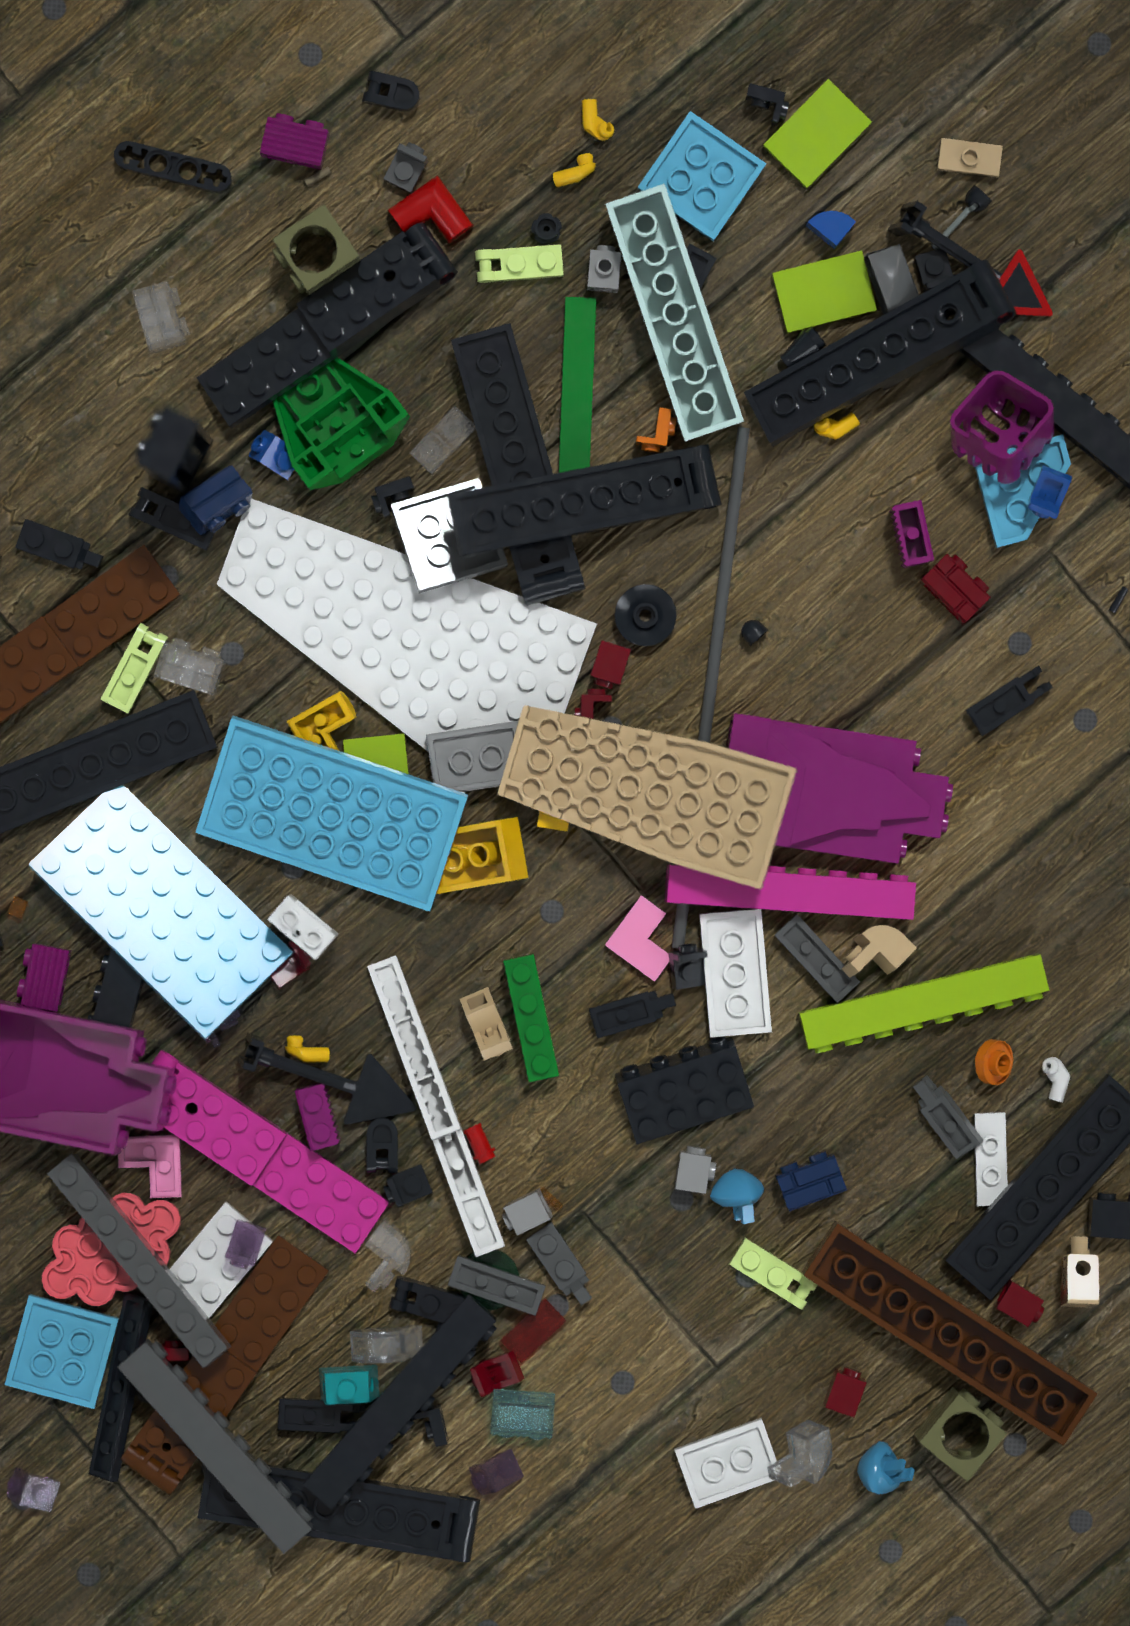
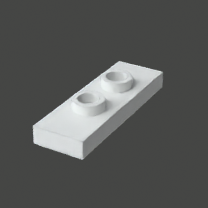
(990, 1157)

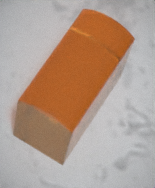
(17, 907)

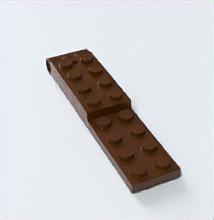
(81, 629)
(253, 1328)

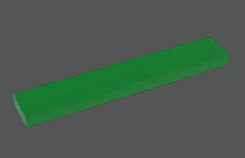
(577, 383)

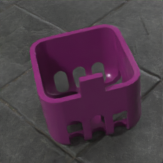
(994, 392)

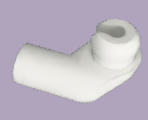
(1059, 1077)

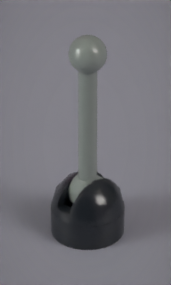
(975, 201)

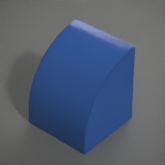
(831, 226)

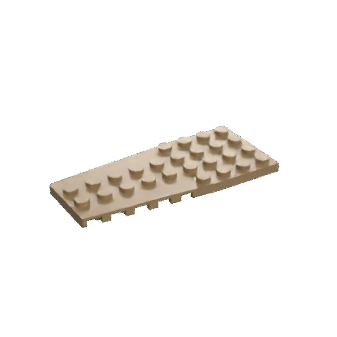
(652, 791)

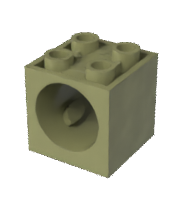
(320, 224)
(962, 1461)

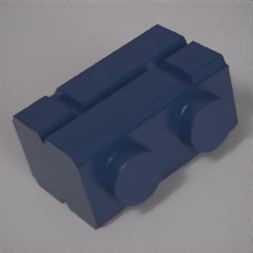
(216, 500)
(810, 1181)

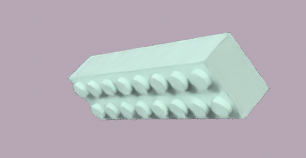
(674, 312)

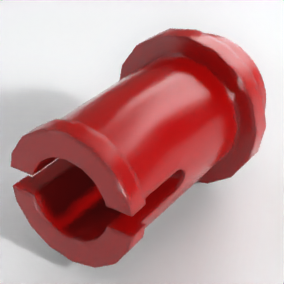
(479, 1144)

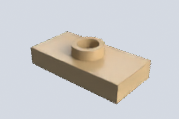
(969, 157)

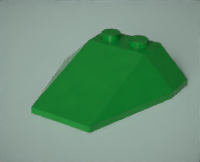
(337, 423)

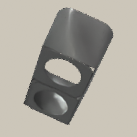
(890, 277)

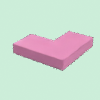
(632, 941)
(162, 1157)

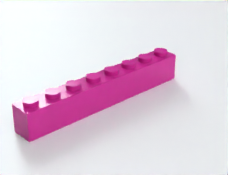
(797, 892)

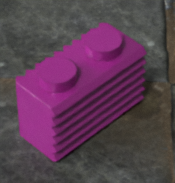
(294, 142)
(912, 534)
(44, 977)
(317, 1116)

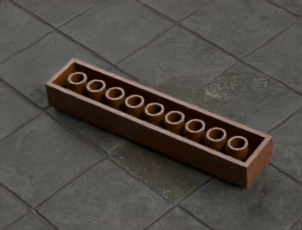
(949, 1333)

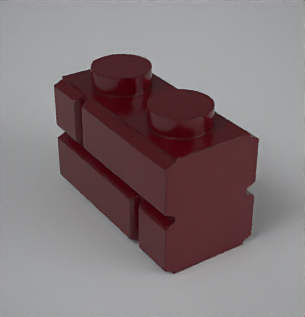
(955, 588)

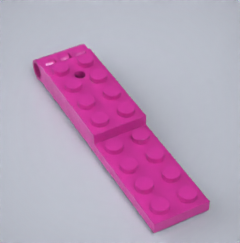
(270, 1158)

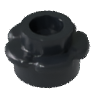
(538, 228)

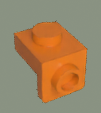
(664, 427)

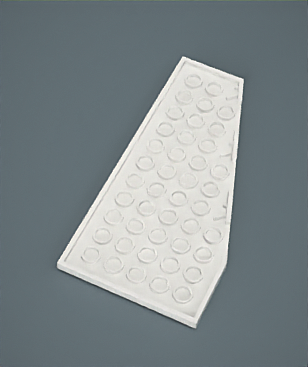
(415, 657)

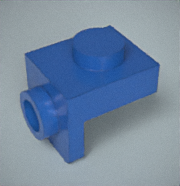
(272, 453)
(1049, 493)

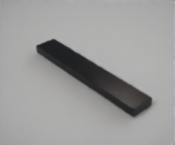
(119, 1390)

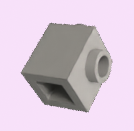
(604, 269)
(694, 1170)

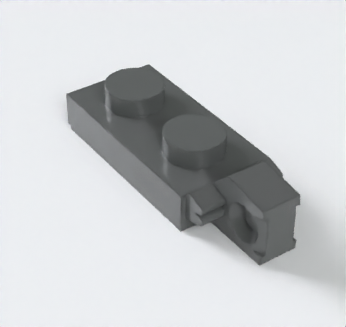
(946, 1118)
(560, 1262)

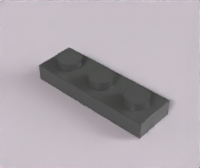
(816, 958)
(496, 1285)

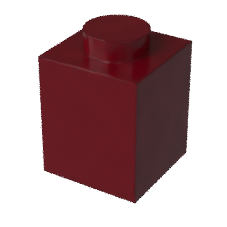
(610, 664)
(1019, 1303)
(845, 1391)

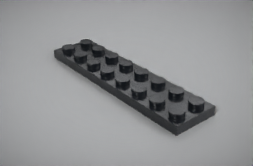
(98, 758)
(1045, 1189)

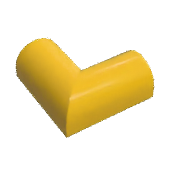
(322, 719)

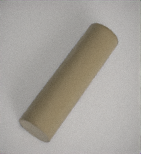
(317, 176)

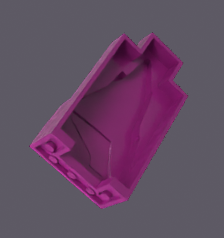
(849, 788)
(77, 1080)

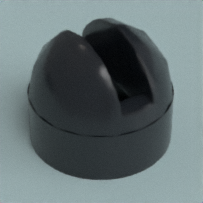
(753, 631)

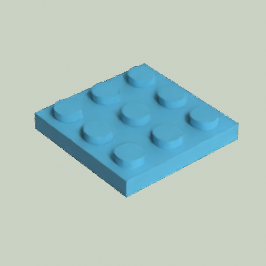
(703, 175)
(61, 1351)

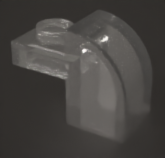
(395, 1251)
(385, 1344)
(808, 1455)

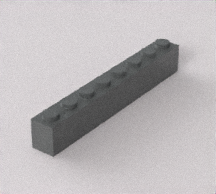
(139, 1260)
(216, 1445)

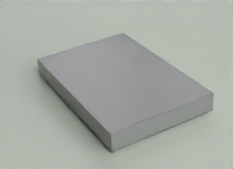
(471, 756)

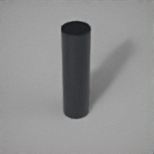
(1118, 600)

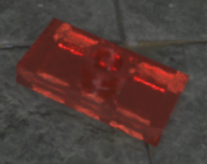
(533, 1330)

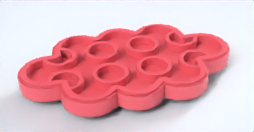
(89, 1268)

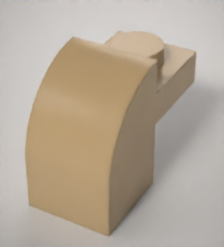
(881, 944)
(486, 1023)

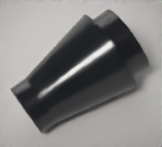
(804, 345)

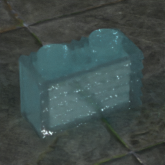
(522, 1414)

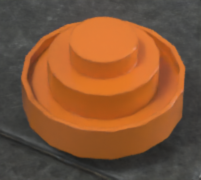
(994, 1061)

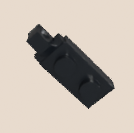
(56, 546)
(629, 1012)

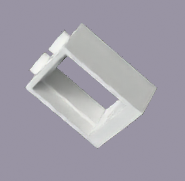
(314, 932)

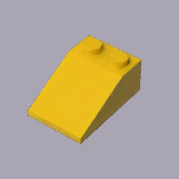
(484, 856)

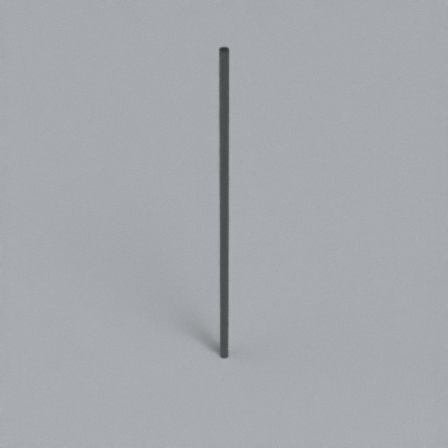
(718, 625)

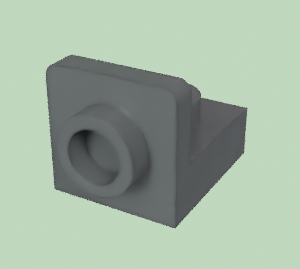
(406, 167)

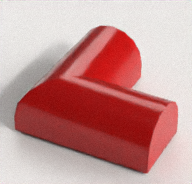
(434, 203)

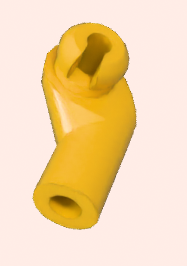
(594, 124)
(575, 174)

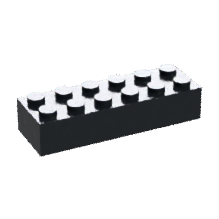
(173, 449)

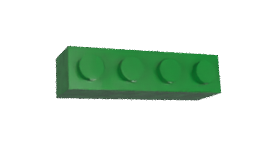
(531, 1017)

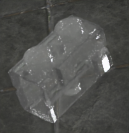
(160, 316)
(189, 667)

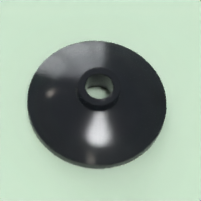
(657, 603)

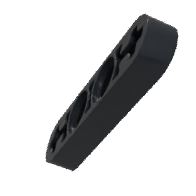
(172, 170)

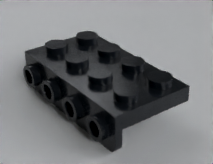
(684, 1089)

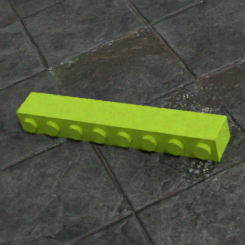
(924, 1001)

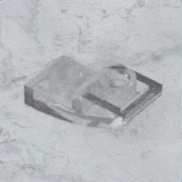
(443, 440)

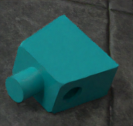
(349, 1384)

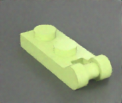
(520, 263)
(133, 669)
(771, 1272)

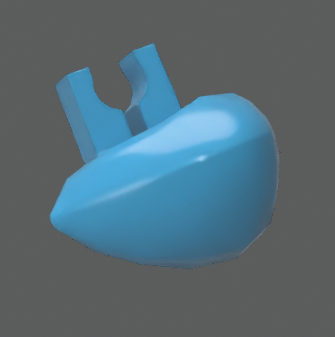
(738, 1190)
(881, 1469)

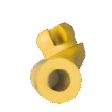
(836, 429)
(306, 1054)

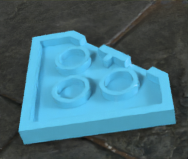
(1008, 503)

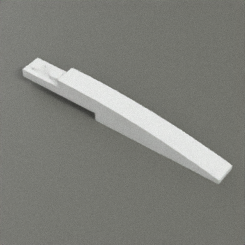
(436, 1106)

